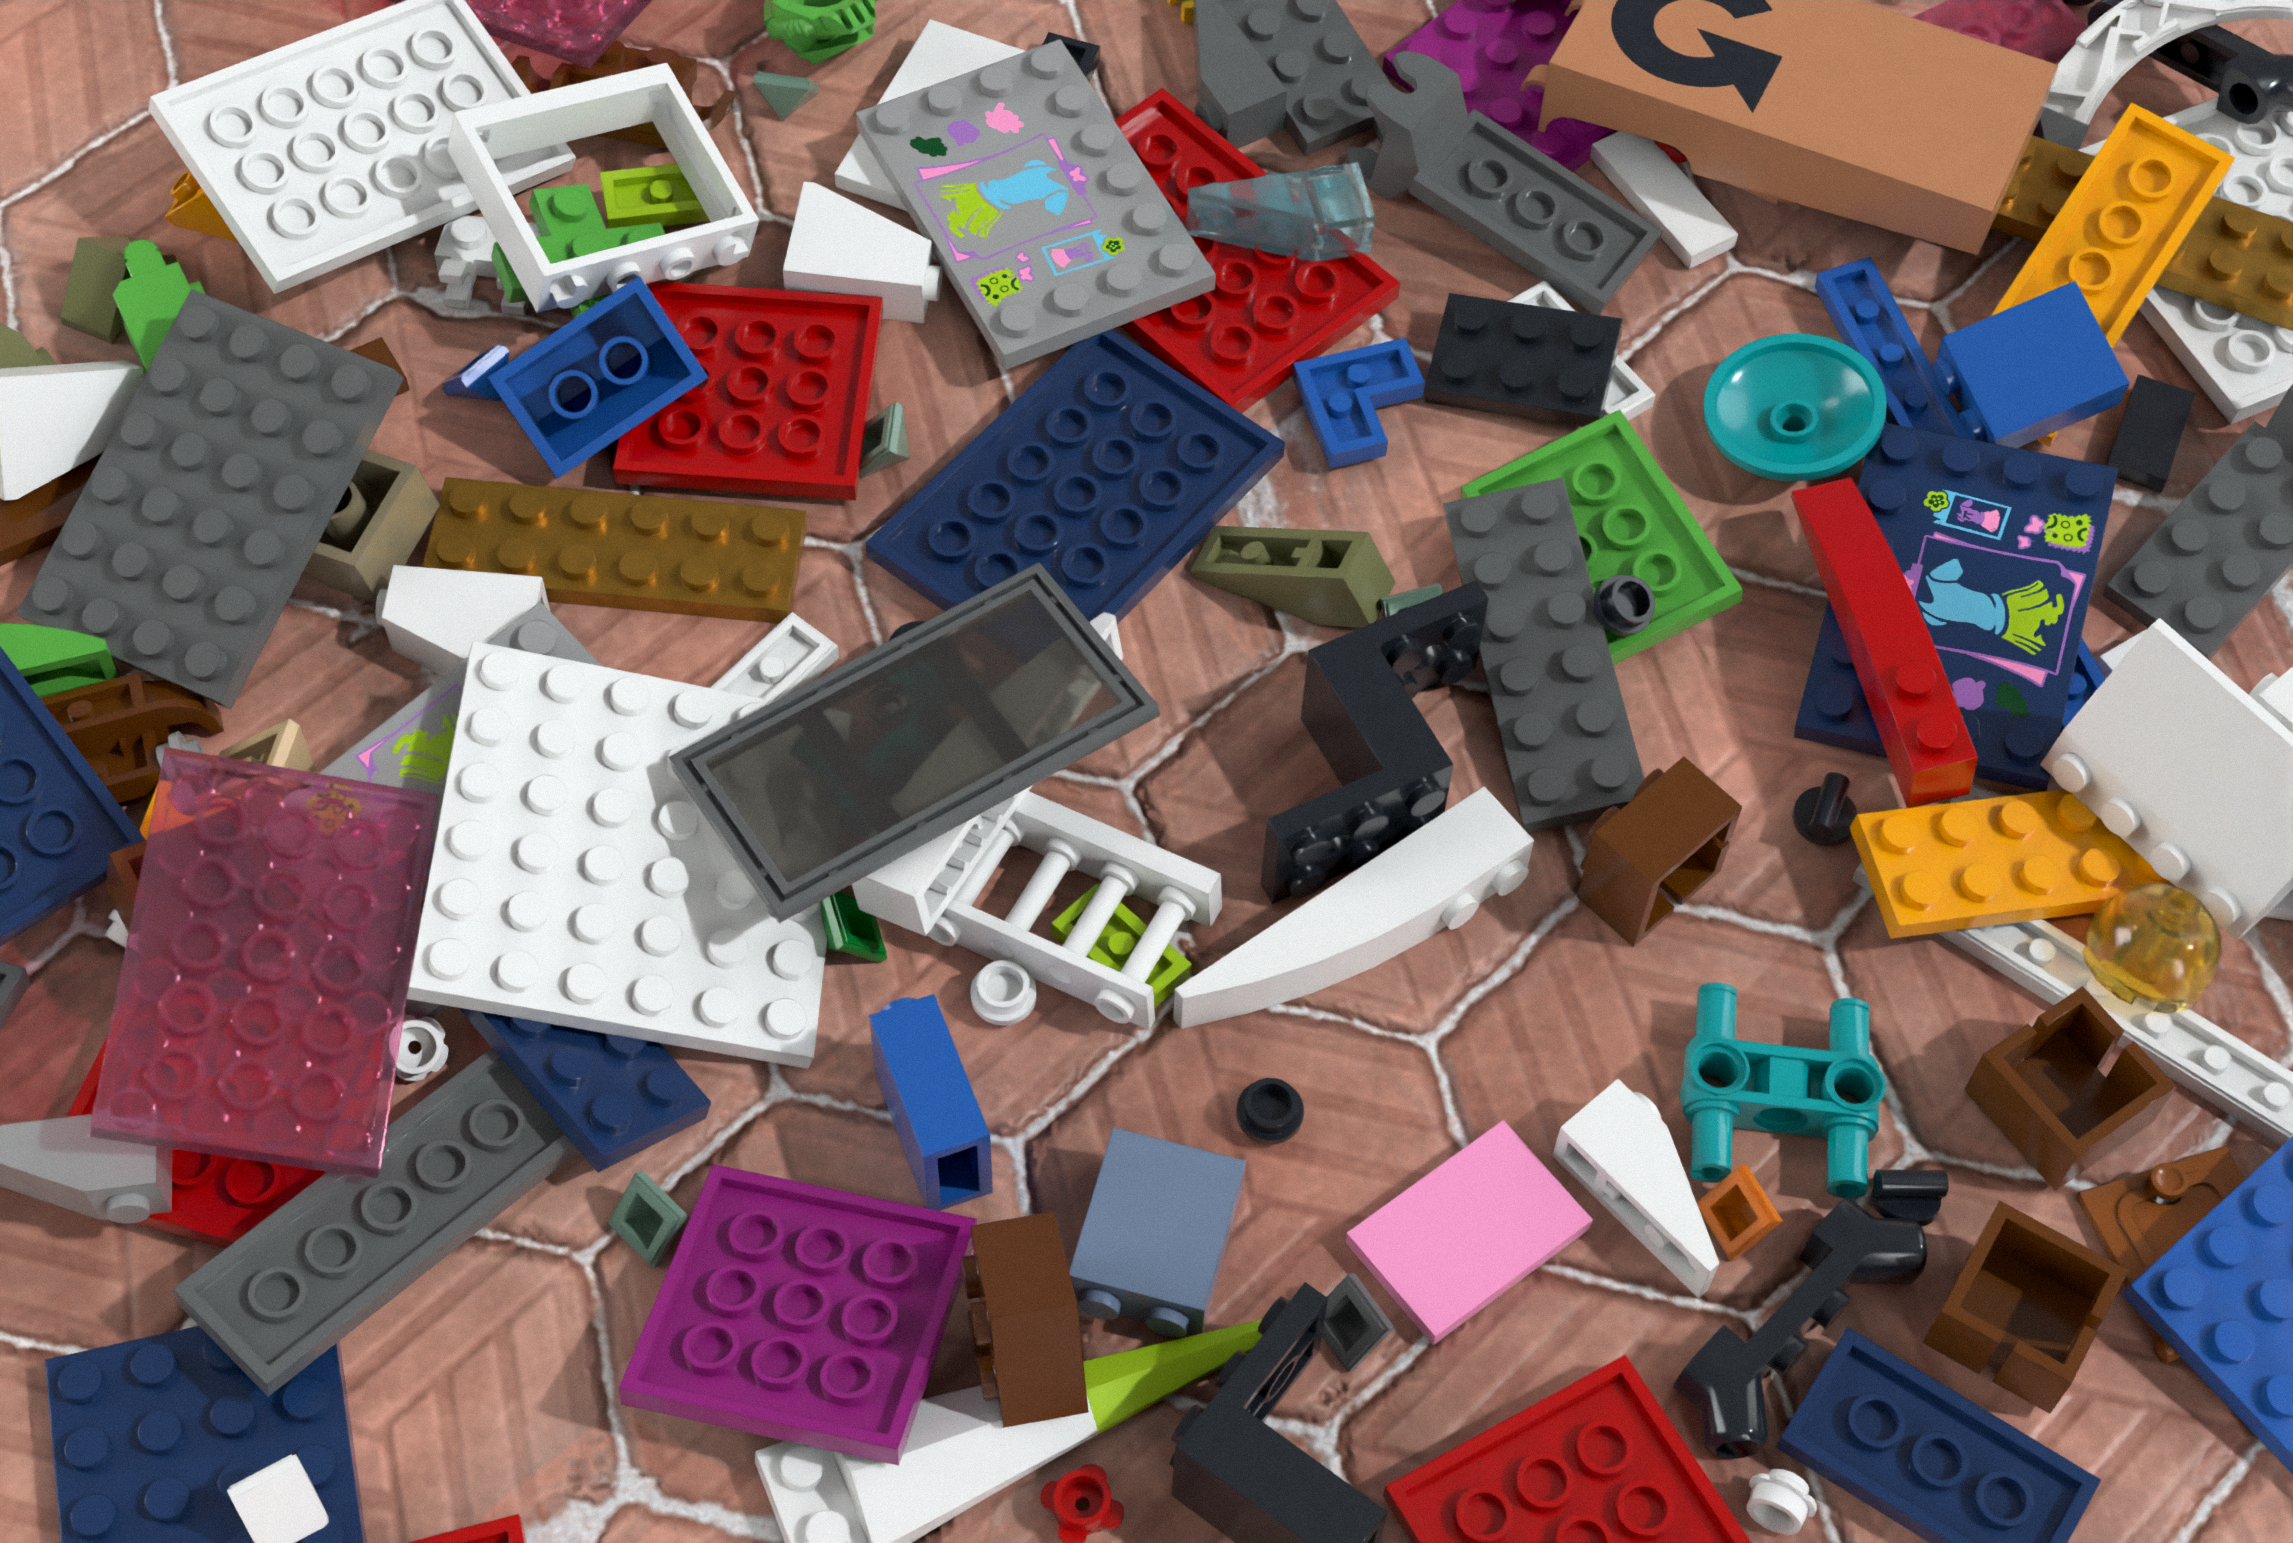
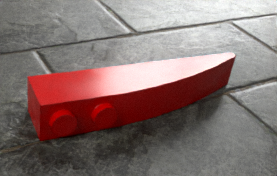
(1888, 645)

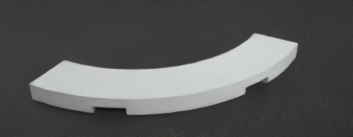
(2130, 34)

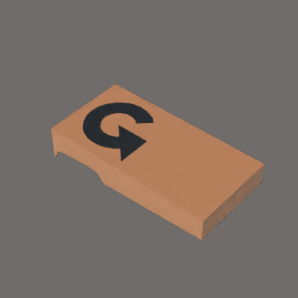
(1810, 104)

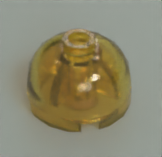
(2154, 946)

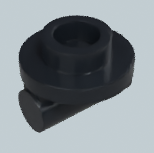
(1825, 812)
(1909, 1193)

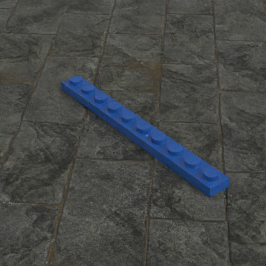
(1878, 330)

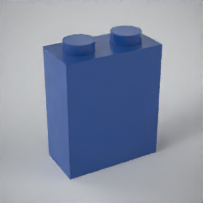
(2031, 369)
(931, 1102)

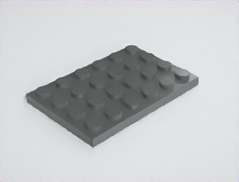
(212, 496)

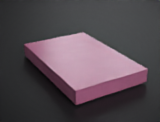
(1468, 1231)

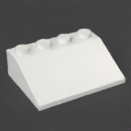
(2187, 777)

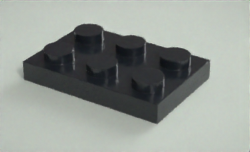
(1523, 360)

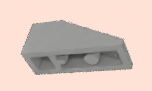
(85, 1173)

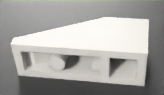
(1633, 1169)

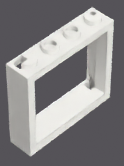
(585, 111)

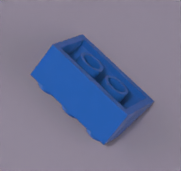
(598, 377)

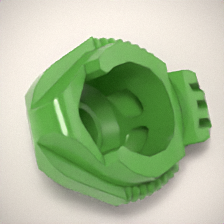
(820, 26)

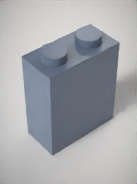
(1156, 1233)

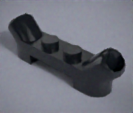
(2244, 75)
(1729, 1373)

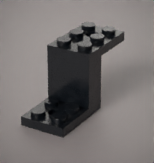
(1374, 740)
(1249, 1475)

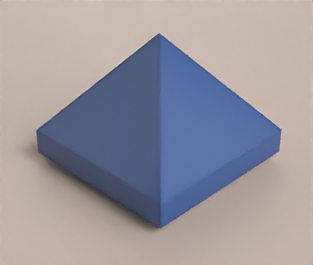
(472, 379)

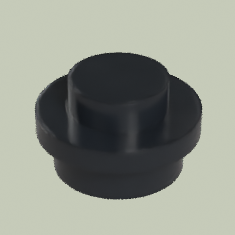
(1624, 604)
(1270, 1111)

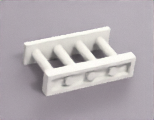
(1124, 867)

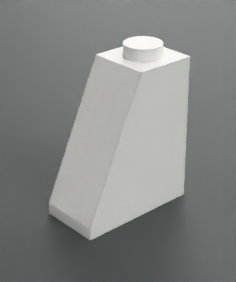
(858, 252)
(58, 418)
(439, 612)

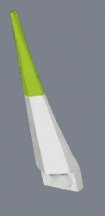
(964, 1453)

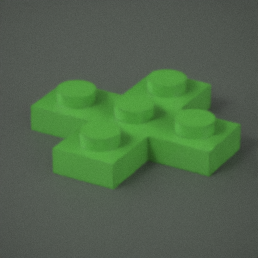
(569, 229)

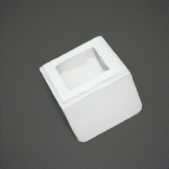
(279, 1503)

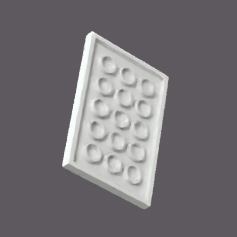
(346, 136)

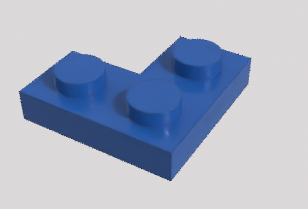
(1345, 389)

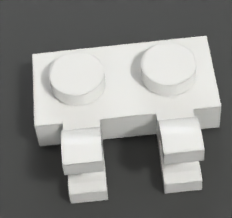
(466, 253)

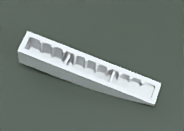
(923, 882)
(1370, 915)

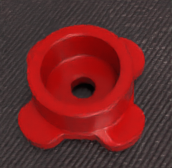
(1086, 1484)

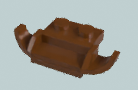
(622, 59)
(123, 722)

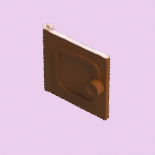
(2140, 1229)

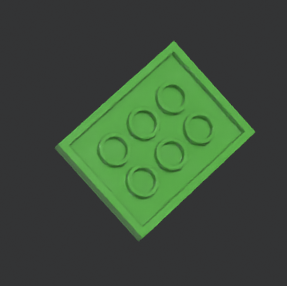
(1628, 526)

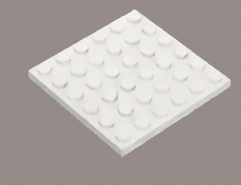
(589, 881)

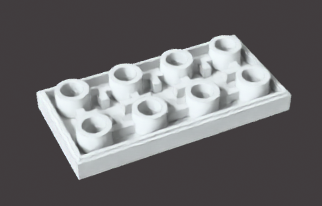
(935, 57)

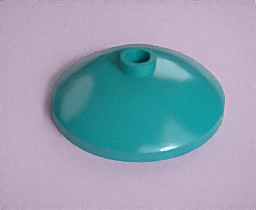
(1795, 386)

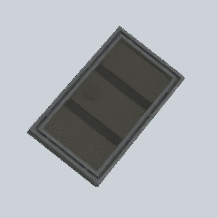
(911, 740)

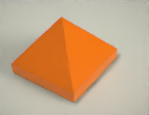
(1738, 1212)

